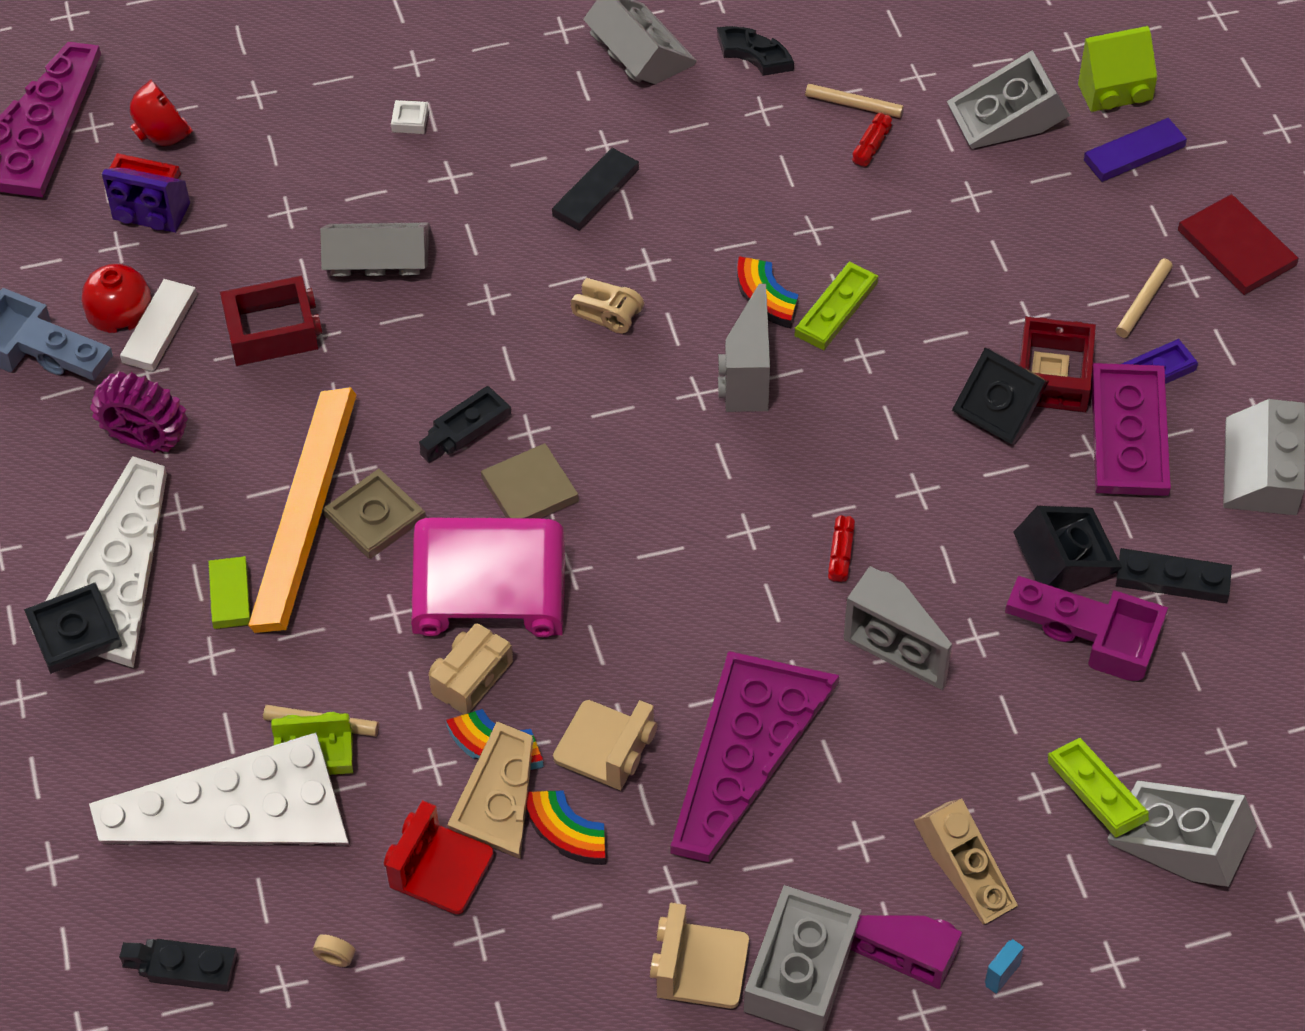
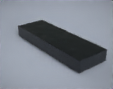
(595, 189)

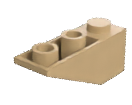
(966, 859)

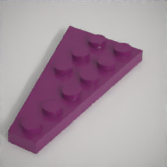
(40, 122)
(749, 732)

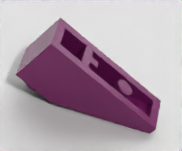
(909, 945)

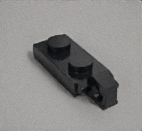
(464, 424)
(181, 963)

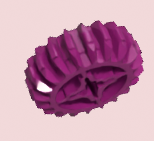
(138, 412)

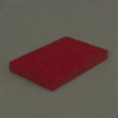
(1238, 244)

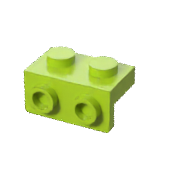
(333, 733)

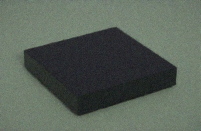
(1000, 395)
(73, 627)

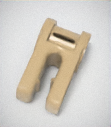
(606, 305)

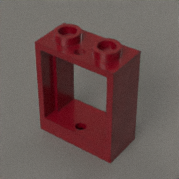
(277, 341)
(1061, 391)

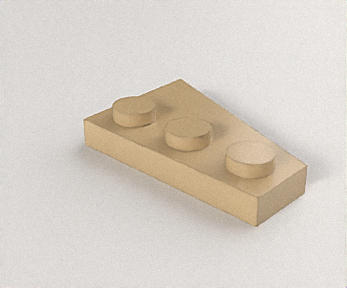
(497, 792)

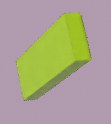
(836, 306)
(1098, 787)

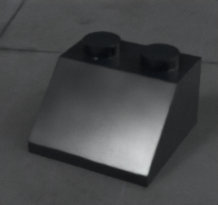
(1066, 547)

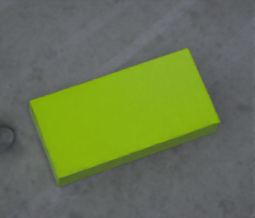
(229, 592)

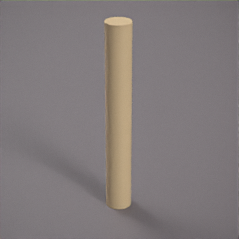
(854, 100)
(1144, 298)
(358, 726)

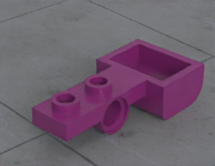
(1121, 630)

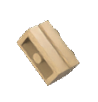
(470, 668)

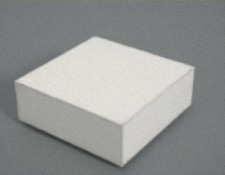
(409, 117)

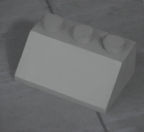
(638, 40)
(374, 248)
(1265, 458)

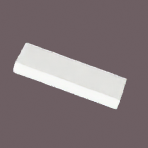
(158, 325)

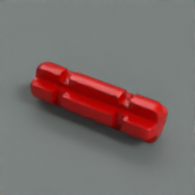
(872, 139)
(841, 548)

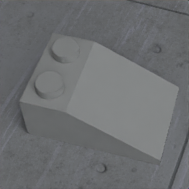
(1009, 104)
(746, 361)
(896, 628)
(1190, 831)
(801, 960)

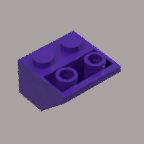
(146, 198)

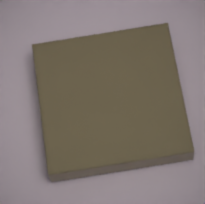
(530, 484)
(374, 513)

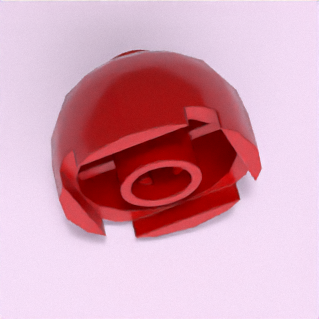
(157, 117)
(115, 297)

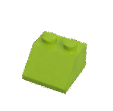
(1118, 69)

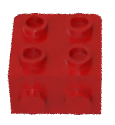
(436, 862)

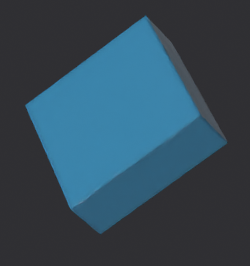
(1004, 965)

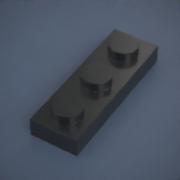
(1174, 575)

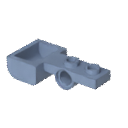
(29, 330)

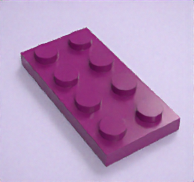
(1130, 429)

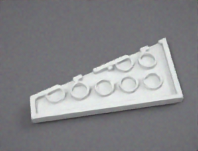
(120, 552)
(249, 800)

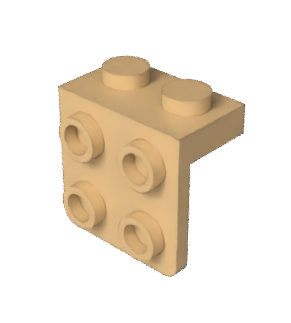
(606, 742)
(698, 961)

